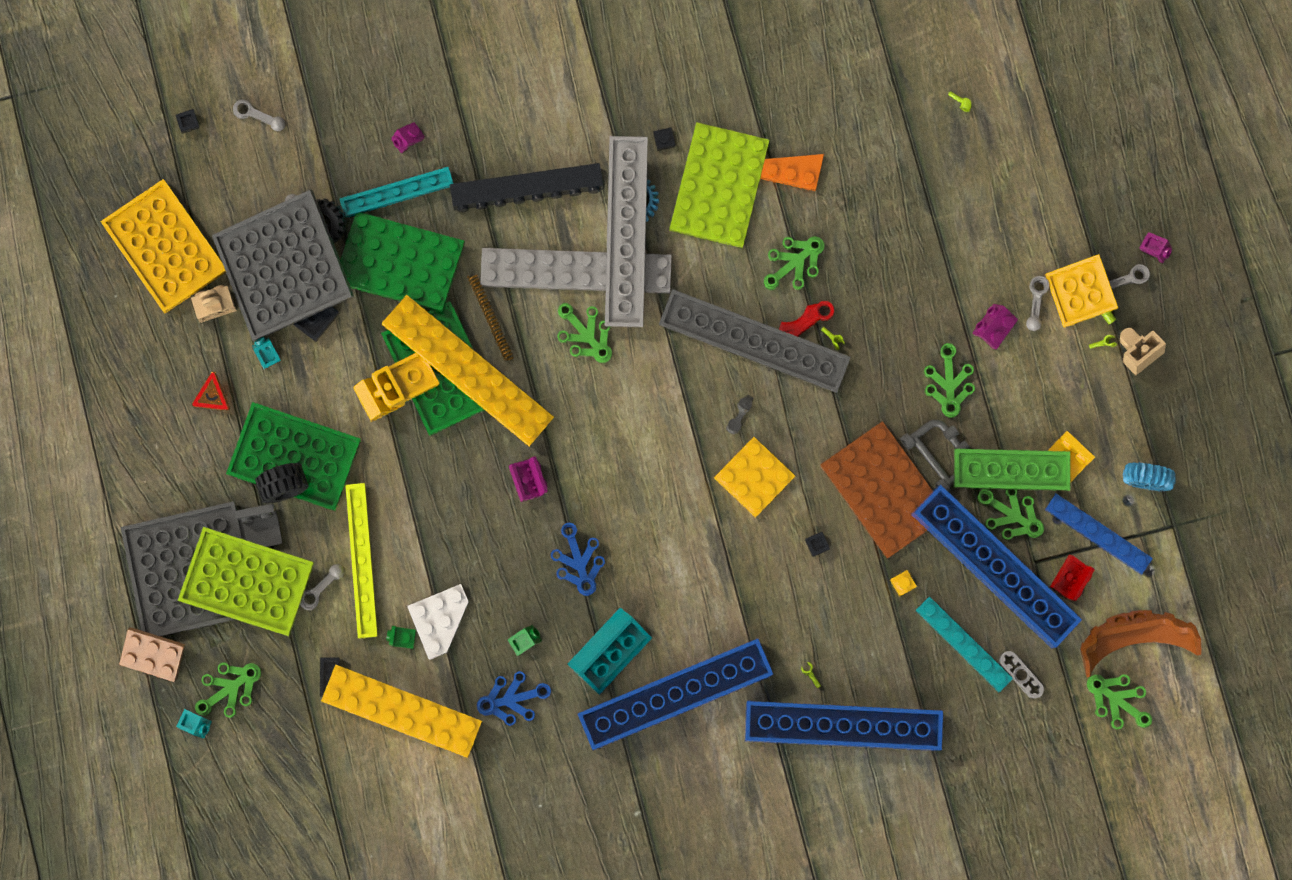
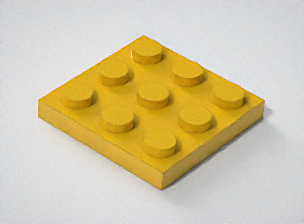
(1081, 291)
(754, 477)

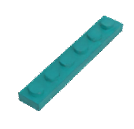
(396, 192)
(964, 644)

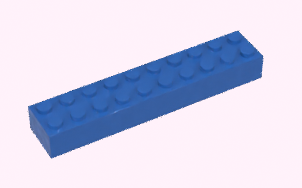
(996, 567)
(675, 694)
(843, 726)

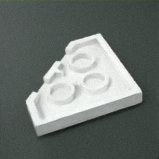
(439, 619)

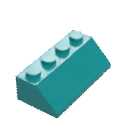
(609, 650)

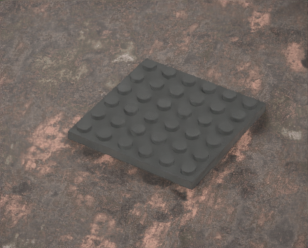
(282, 265)
(159, 561)

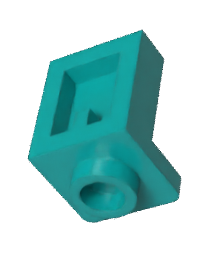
(265, 352)
(194, 724)

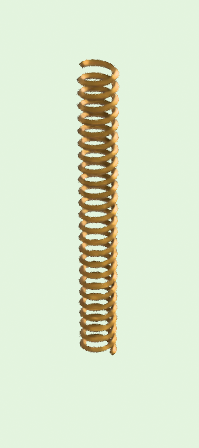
(494, 332)

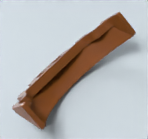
(1137, 628)

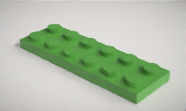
(1012, 469)

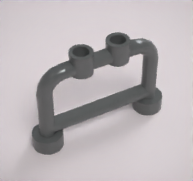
(950, 434)

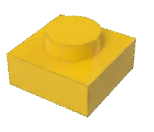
(903, 583)

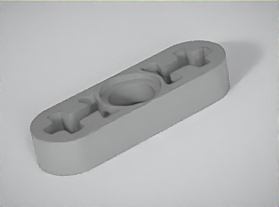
(1027, 689)

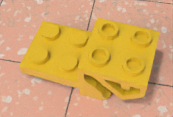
(395, 385)

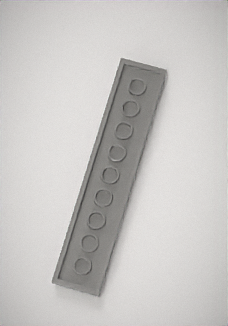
(626, 231)
(563, 270)

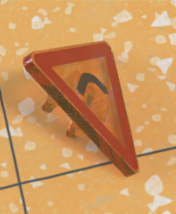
(211, 395)

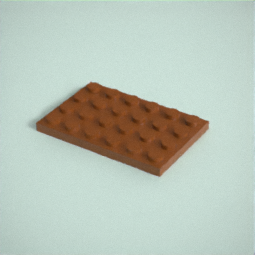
(880, 488)

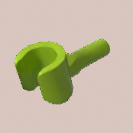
(965, 102)
(835, 338)
(1104, 342)
(811, 675)

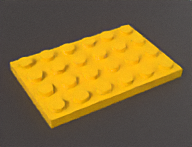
(164, 246)

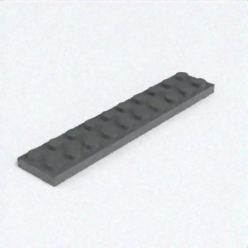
(754, 341)

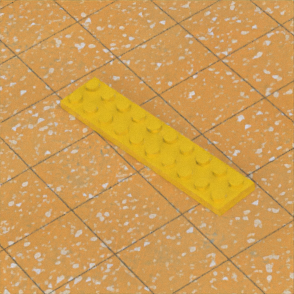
(467, 370)

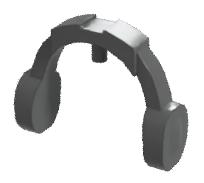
(744, 406)

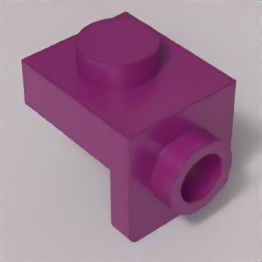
(407, 137)

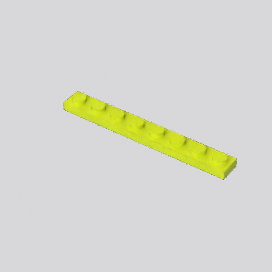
(361, 561)

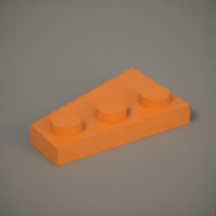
(794, 171)

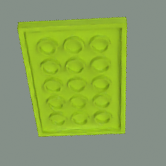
(719, 185)
(246, 581)

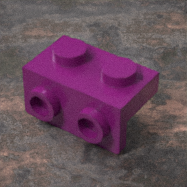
(995, 325)
(528, 479)

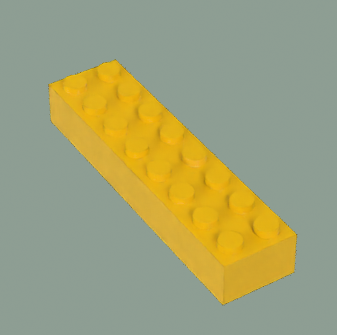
(401, 711)

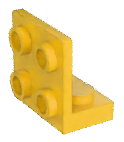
(1079, 455)

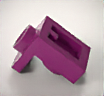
(1156, 246)

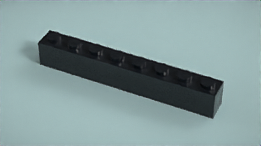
(526, 186)

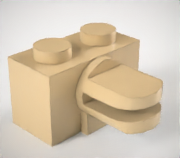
(213, 303)
(1140, 349)

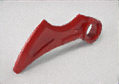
(809, 318)

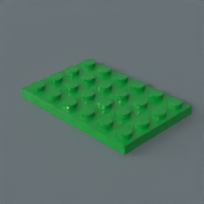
(400, 261)
(445, 403)
(280, 438)

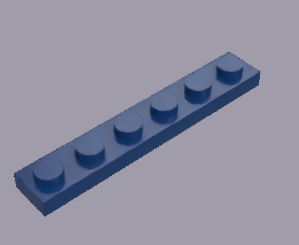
(1098, 534)

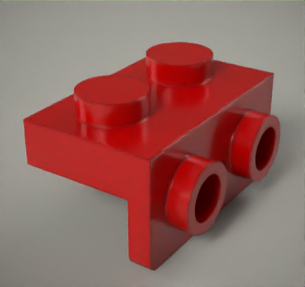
(1072, 578)

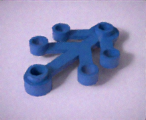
(578, 563)
(510, 699)

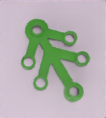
(796, 260)
(586, 335)
(948, 383)
(1012, 515)
(230, 687)
(1117, 699)

